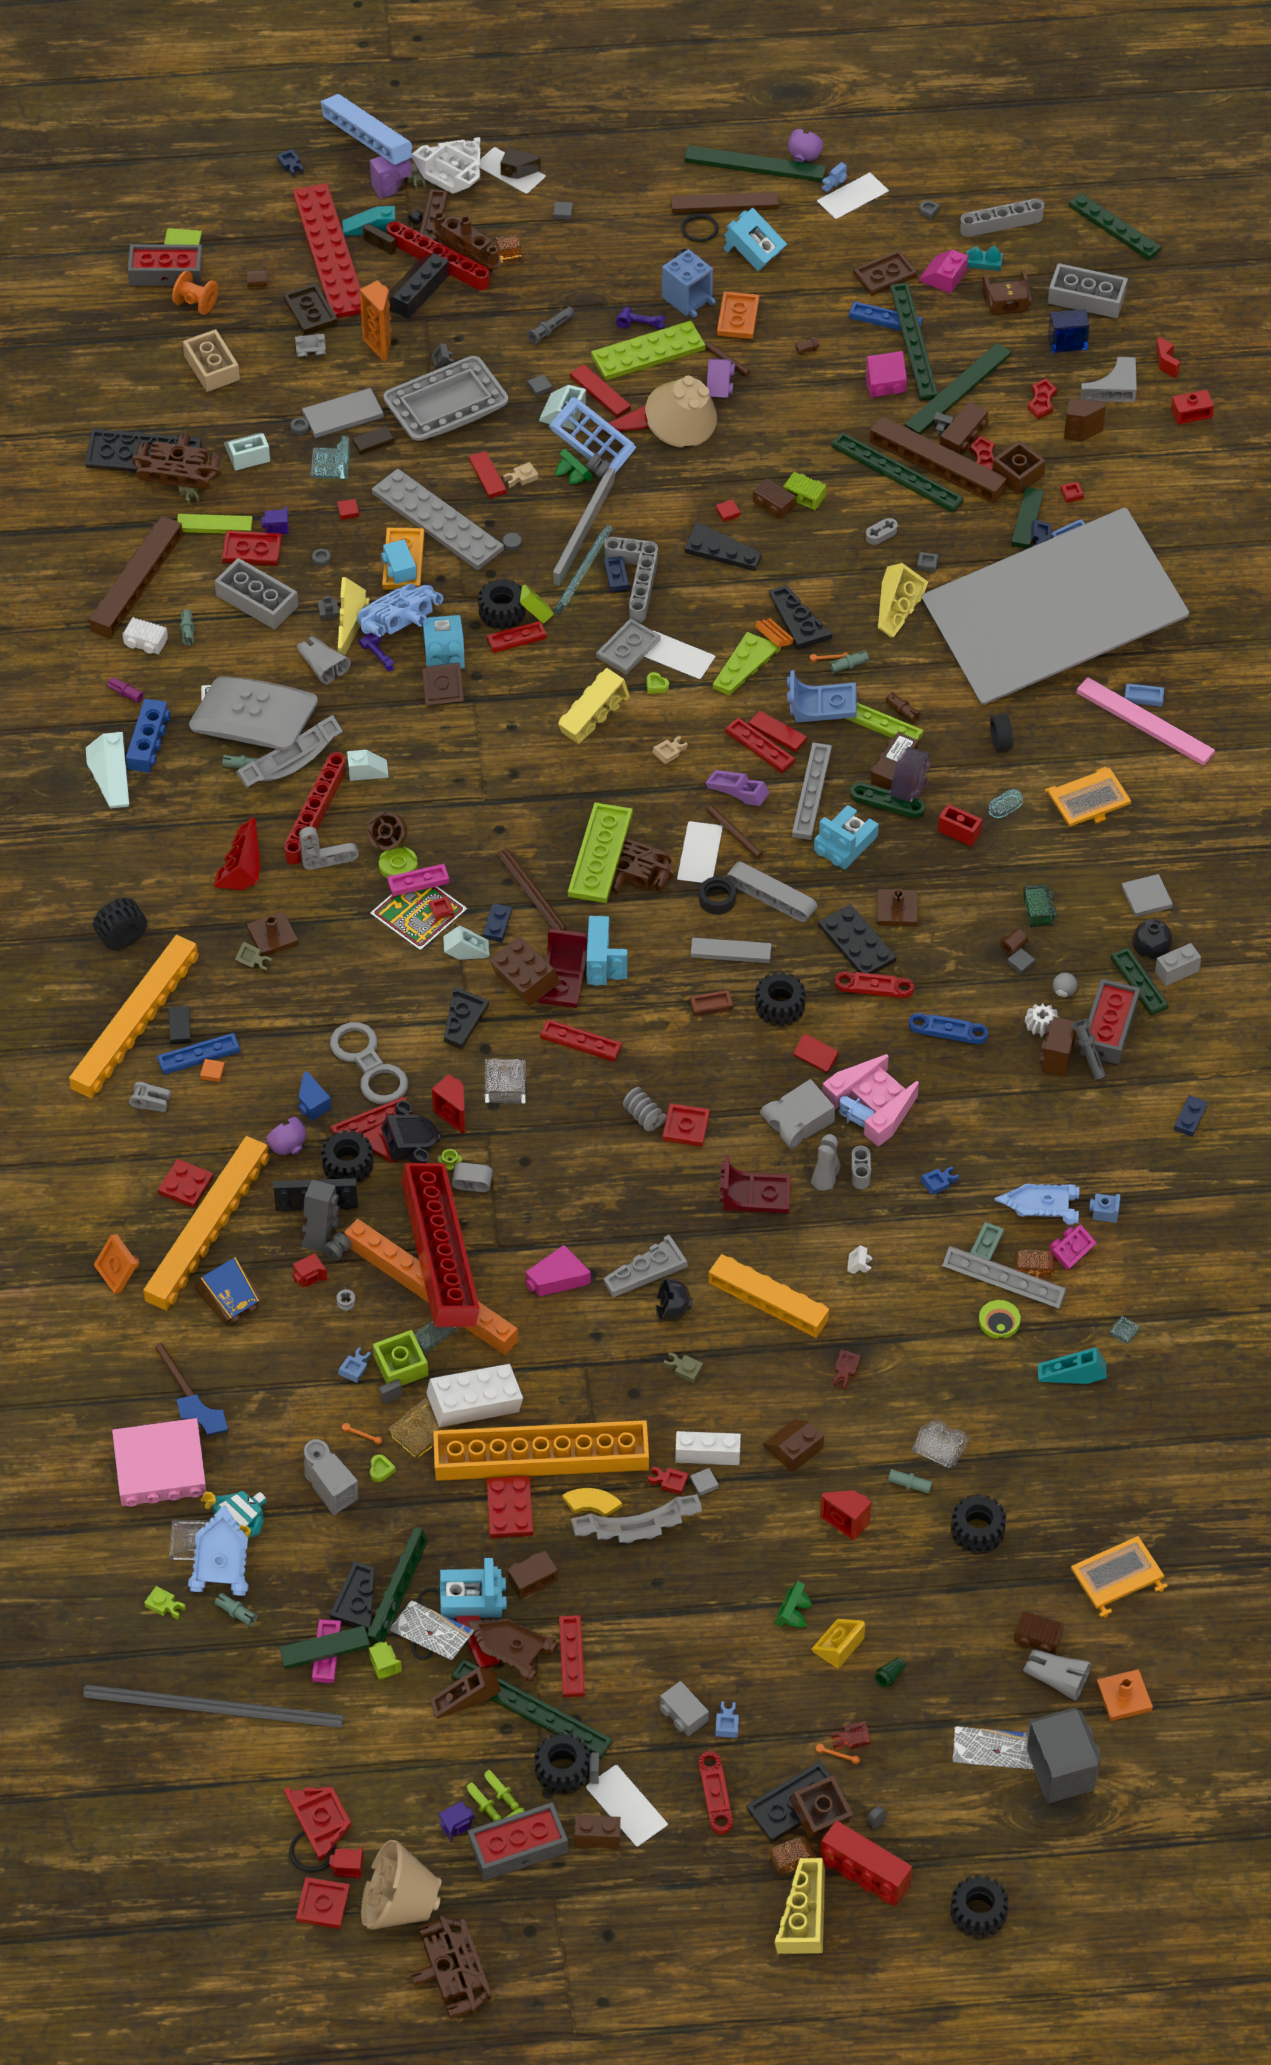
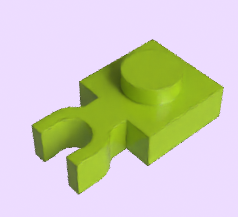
(162, 1602)

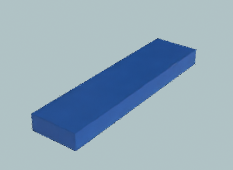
(876, 315)
(197, 1053)

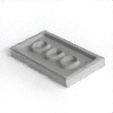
(343, 412)

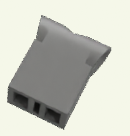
(799, 1113)
(329, 1476)

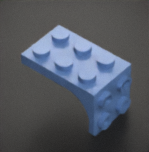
(821, 702)

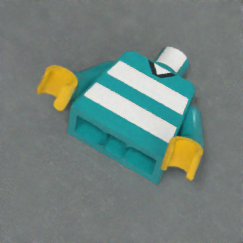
(244, 1509)

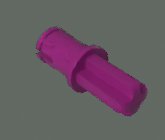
(125, 690)

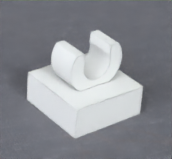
(858, 1260)

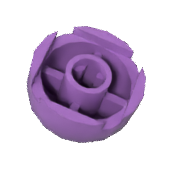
(804, 146)
(287, 1138)

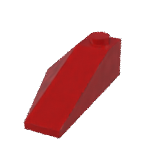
(242, 861)

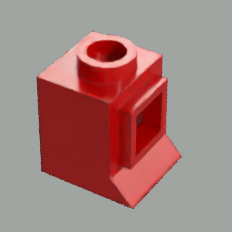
(309, 1271)
(347, 1862)

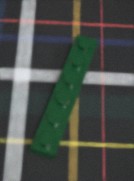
(1114, 226)
(398, 1586)

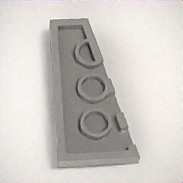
(653, 1265)

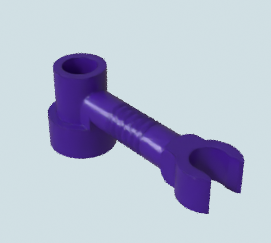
(626, 317)
(370, 641)

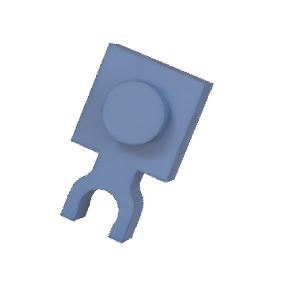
(836, 177)
(354, 1366)
(727, 1722)

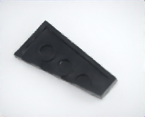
(717, 547)
(797, 619)

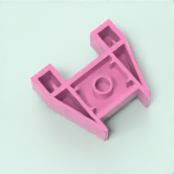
(876, 1091)

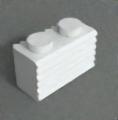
(145, 636)

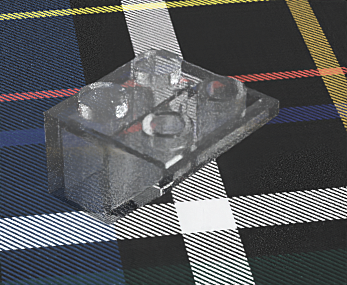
(505, 1081)
(941, 1443)

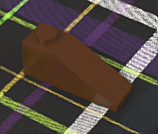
(466, 1692)

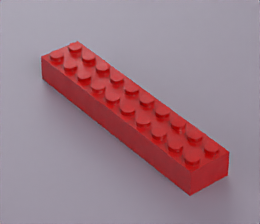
(440, 1245)

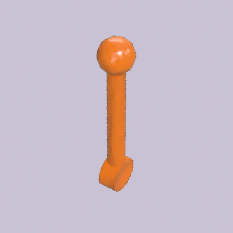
(813, 658)
(346, 1428)
(820, 1749)

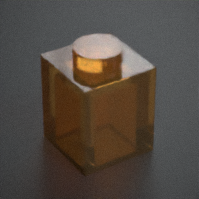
(508, 248)

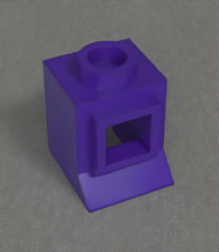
(276, 521)
(456, 1820)

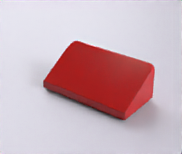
(816, 1053)

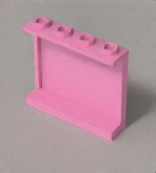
(159, 1462)

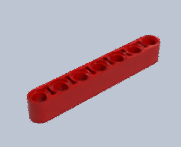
(421, 246)
(316, 804)

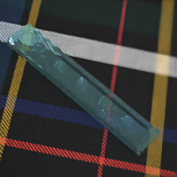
(583, 569)

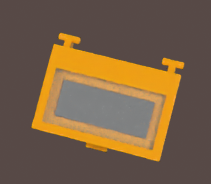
(1089, 797)
(1118, 1573)

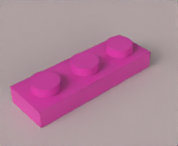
(418, 880)
(325, 1669)

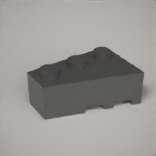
(321, 1215)

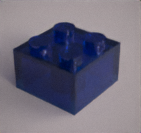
(1068, 330)

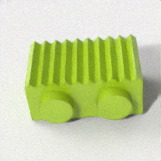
(807, 491)

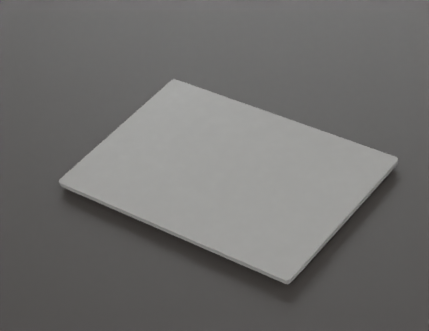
(1054, 605)

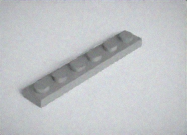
(811, 791)
(1004, 1277)

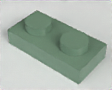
(987, 1241)

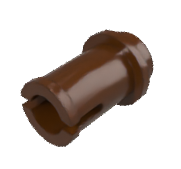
(810, 344)

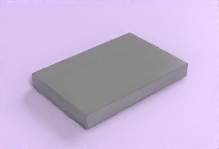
(628, 646)

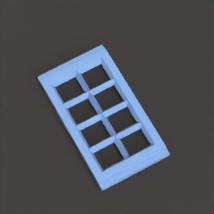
(565, 415)

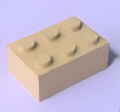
(211, 360)

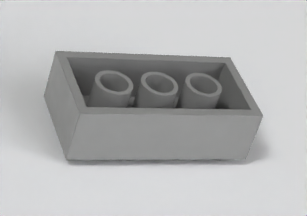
(1087, 290)
(256, 593)

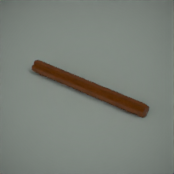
(532, 891)

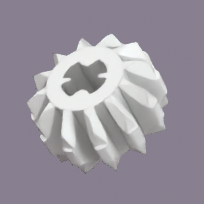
(1039, 1018)

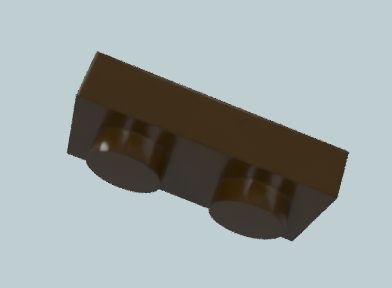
(379, 239)

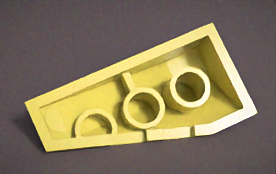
(899, 595)
(352, 601)

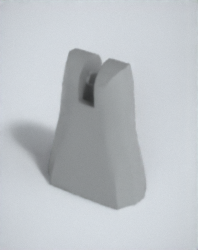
(323, 659)
(827, 1164)
(1059, 1672)

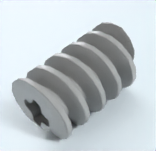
(643, 1109)

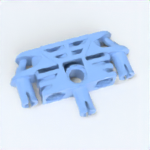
(398, 609)

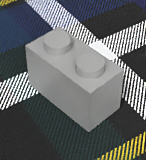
(1178, 964)
(683, 1709)

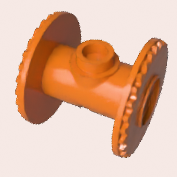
(191, 293)

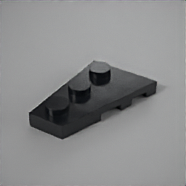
(463, 1016)
(356, 1597)

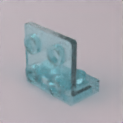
(331, 461)

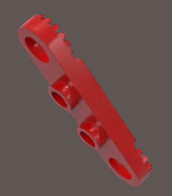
(874, 984)
(715, 1792)

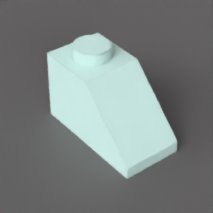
(366, 765)
(465, 944)

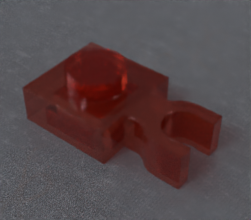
(846, 1366)
(855, 1736)

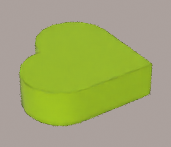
(656, 684)
(381, 1468)

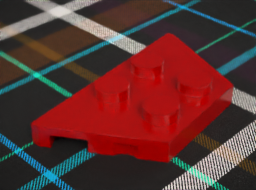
(319, 1816)

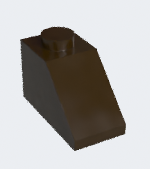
(519, 164)

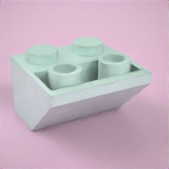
(558, 400)
(248, 451)

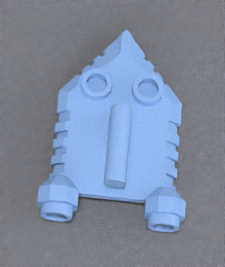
(1043, 1201)
(220, 1554)

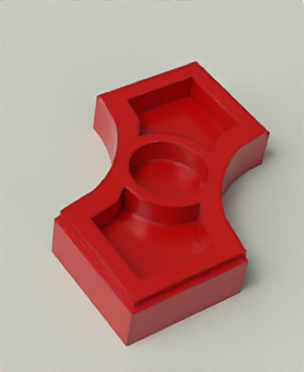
(1043, 392)
(983, 450)

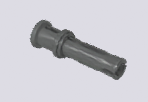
(545, 328)
(1086, 1041)

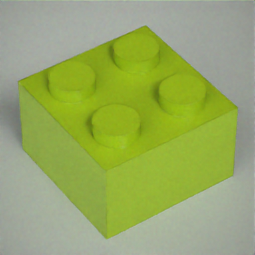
(400, 1358)

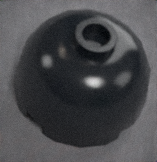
(1152, 938)
(674, 1300)

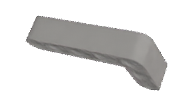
(645, 556)

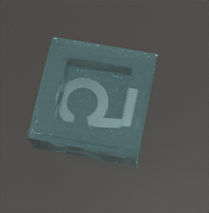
(1124, 1330)

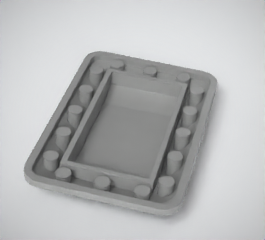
(446, 398)
(253, 712)

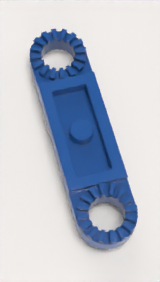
(948, 1028)

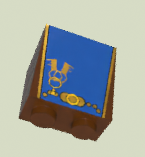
(228, 1291)

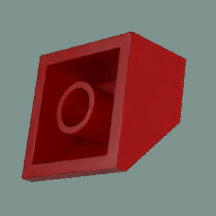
(449, 1102)
(846, 1511)

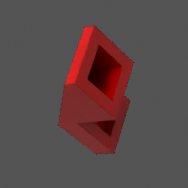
(1165, 358)

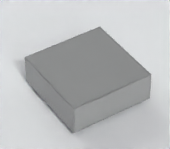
(704, 1482)

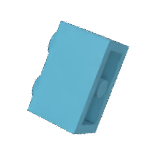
(399, 561)

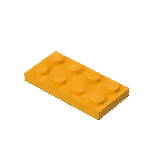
(415, 541)

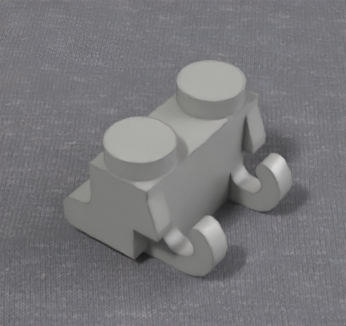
(310, 344)

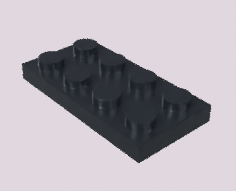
(857, 940)
(291, 1194)
(774, 1810)

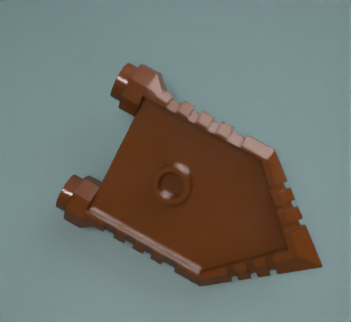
(512, 1644)

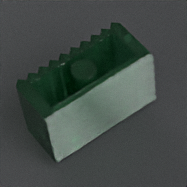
(1038, 905)

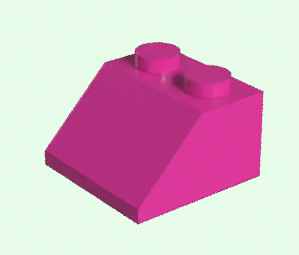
(946, 270)
(886, 374)

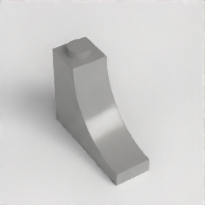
(1116, 387)

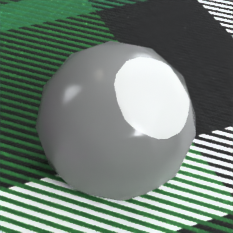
(1065, 985)

